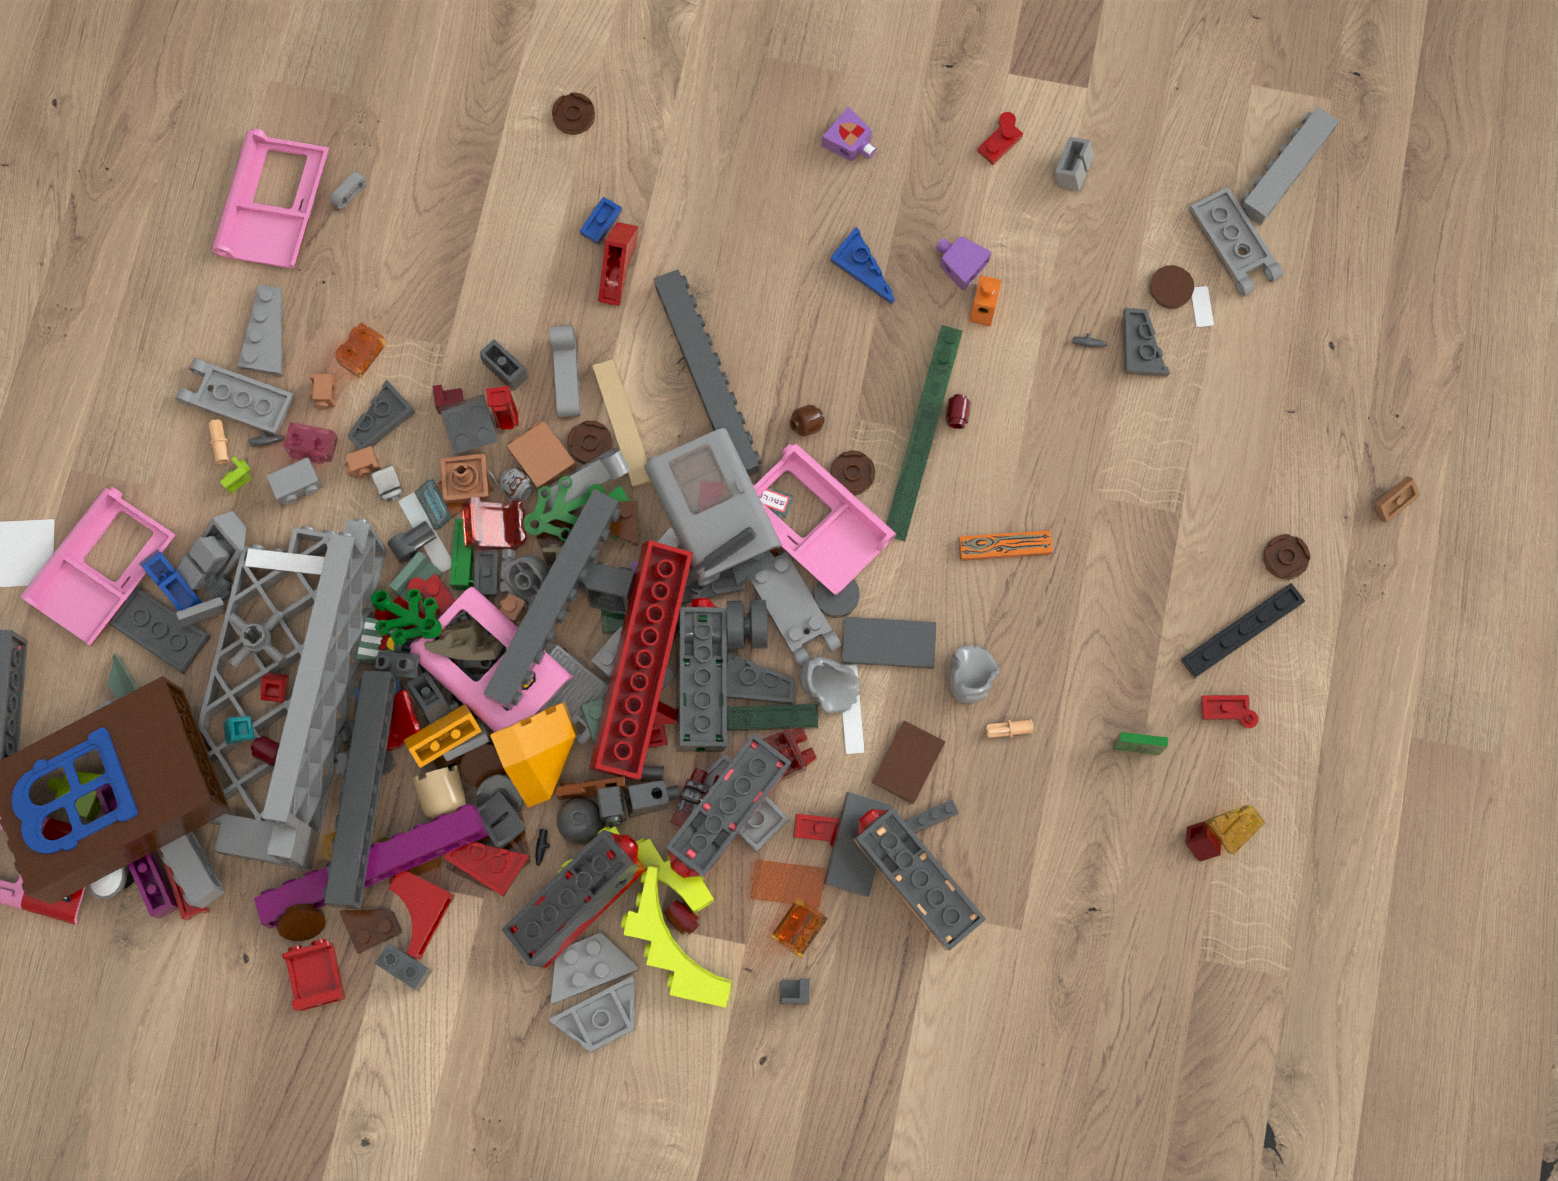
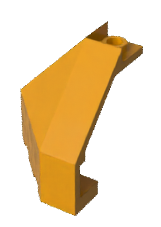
(536, 751)

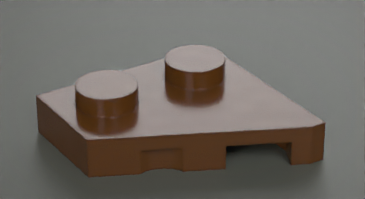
(627, 523)
(370, 927)

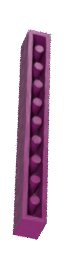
(384, 861)

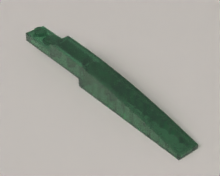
(923, 431)

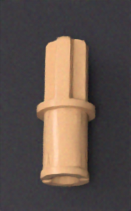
(218, 442)
(1009, 728)

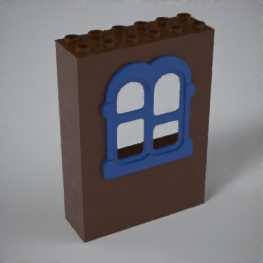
(155, 771)

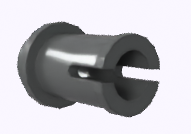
(652, 773)

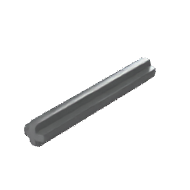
(722, 553)

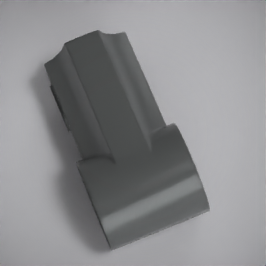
(406, 544)

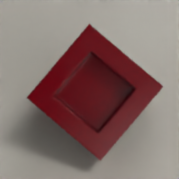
(446, 397)
(1202, 841)

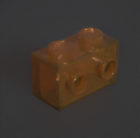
(360, 349)
(799, 927)

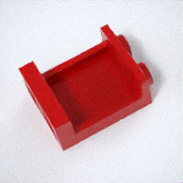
(314, 975)

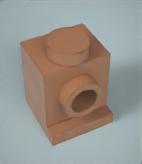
(323, 390)
(362, 463)
(513, 608)

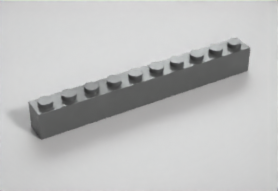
(704, 365)
(552, 599)
(360, 790)

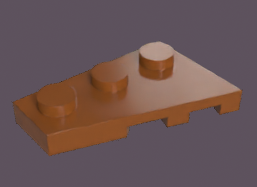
(589, 788)

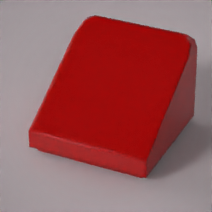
(274, 687)
(665, 714)
(658, 736)

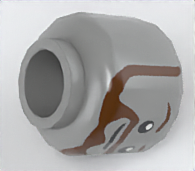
(516, 484)

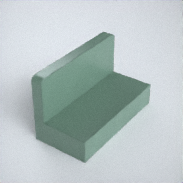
(417, 568)

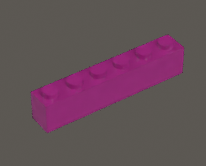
(146, 871)

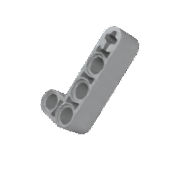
(565, 371)
(597, 471)

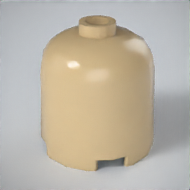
(440, 792)

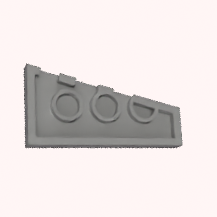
(264, 335)

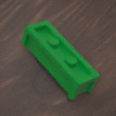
(461, 560)

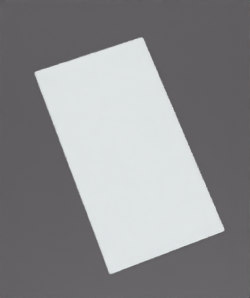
(24, 550)

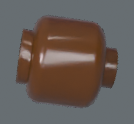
(807, 420)

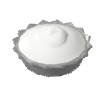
(109, 885)

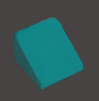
(238, 729)

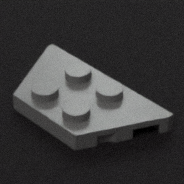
(588, 966)
(600, 1017)

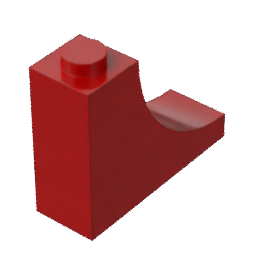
(616, 260)
(426, 907)

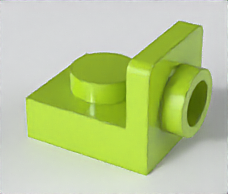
(236, 478)

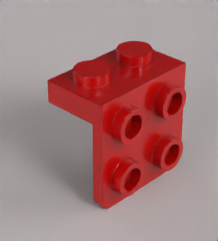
(402, 722)

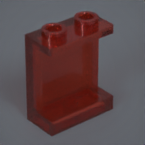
(493, 524)

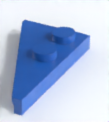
(856, 260)

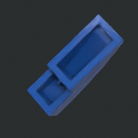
(169, 581)

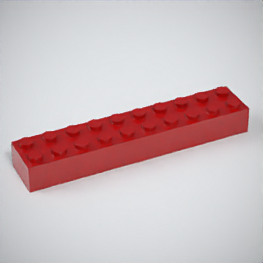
(641, 661)

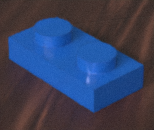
(600, 220)

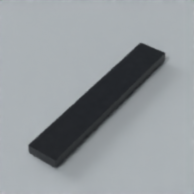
(1242, 630)

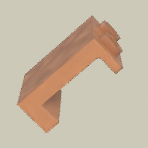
(541, 455)

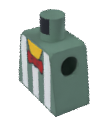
(372, 642)

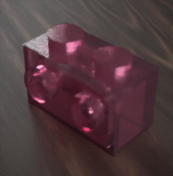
(310, 442)

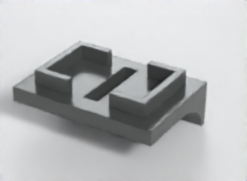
(508, 828)

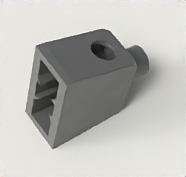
(640, 799)

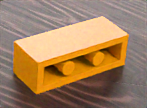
(442, 735)

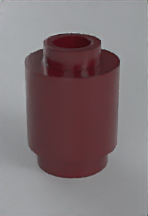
(958, 411)
(265, 750)
(682, 917)

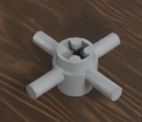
(262, 644)

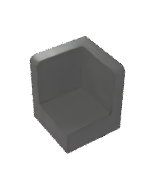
(794, 992)

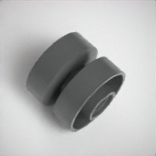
(754, 625)

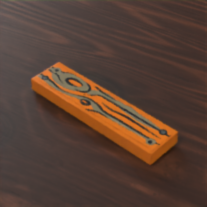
(1005, 545)

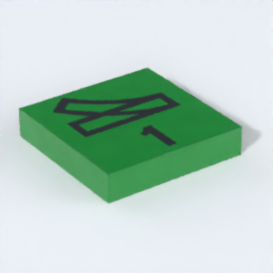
(1140, 743)

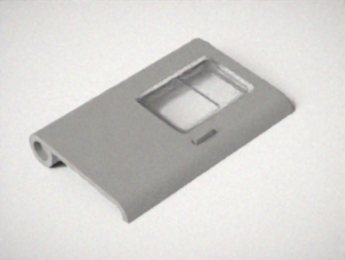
(704, 504)

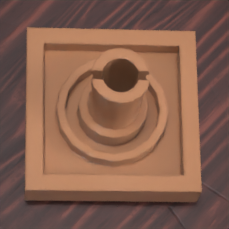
(464, 478)

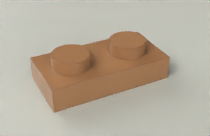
(1397, 499)

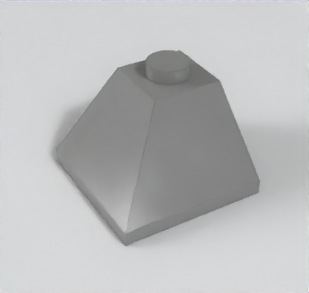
(231, 534)

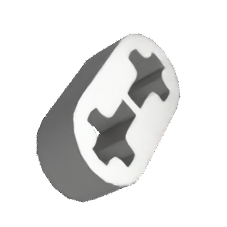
(348, 190)

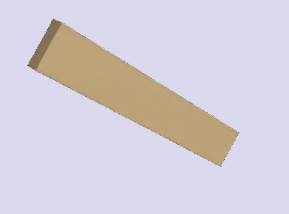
(622, 421)

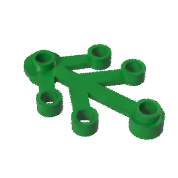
(559, 510)
(426, 628)

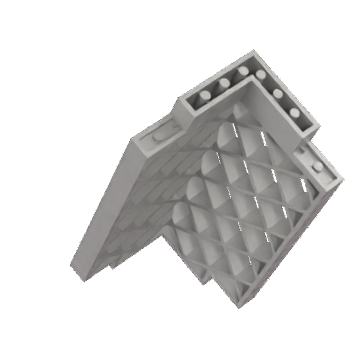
(321, 686)

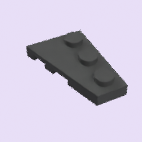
(757, 683)

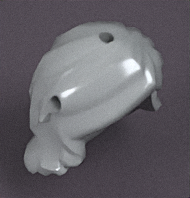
(972, 674)
(829, 684)

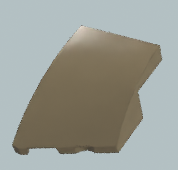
(465, 642)

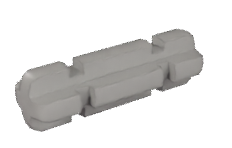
(508, 555)

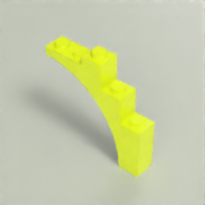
(690, 889)
(647, 923)

